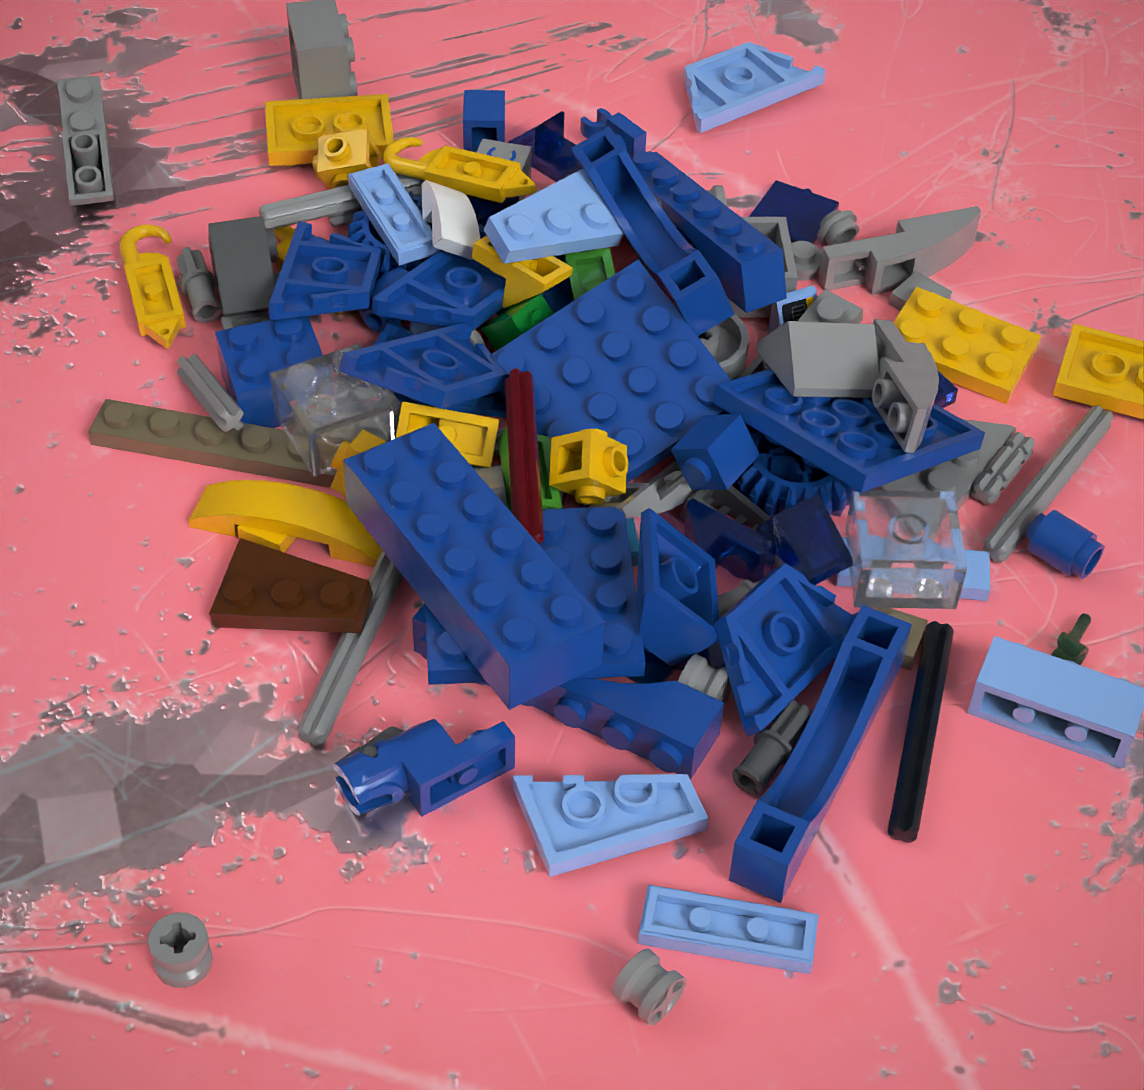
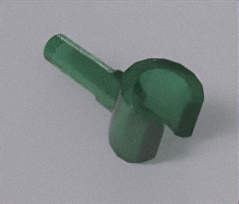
(1069, 643)

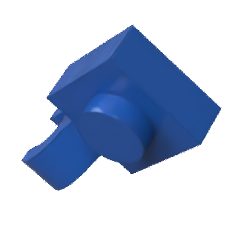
(627, 132)

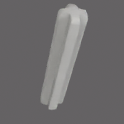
(210, 393)

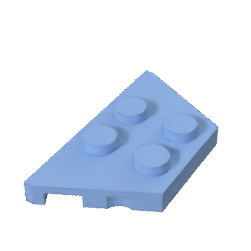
(742, 83)

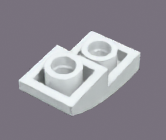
(451, 217)

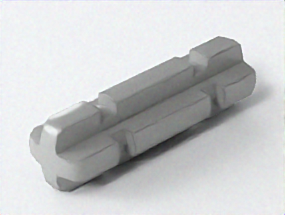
(1002, 468)

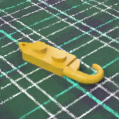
(462, 170)
(152, 286)

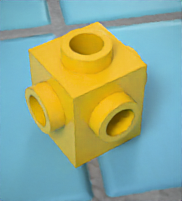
(344, 154)
(588, 465)

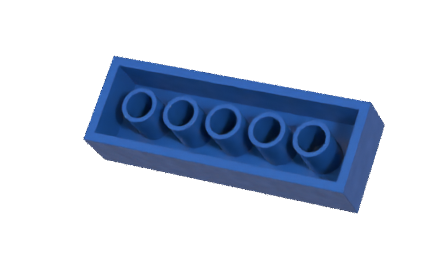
(474, 565)

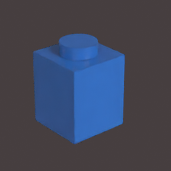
(483, 117)
(715, 452)

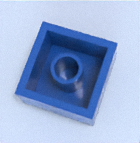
(255, 351)

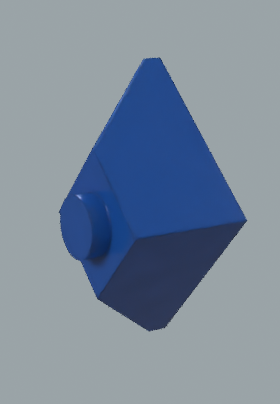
(674, 592)

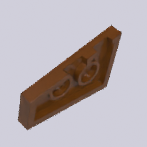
(288, 593)

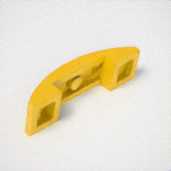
(286, 511)

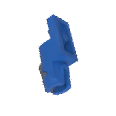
(422, 766)

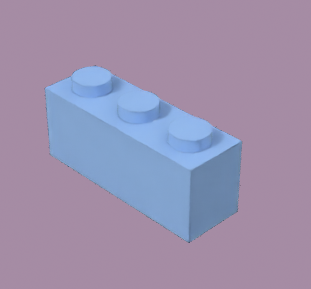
(1058, 701)

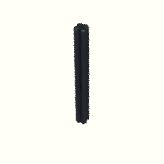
(920, 733)

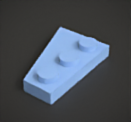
(554, 222)
(597, 821)

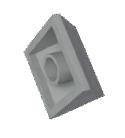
(823, 358)

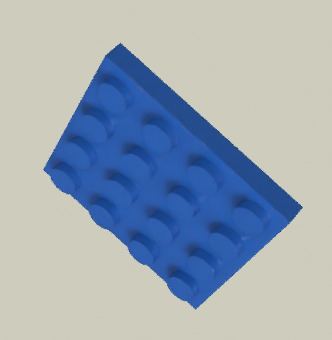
(619, 366)
(843, 432)
(596, 558)

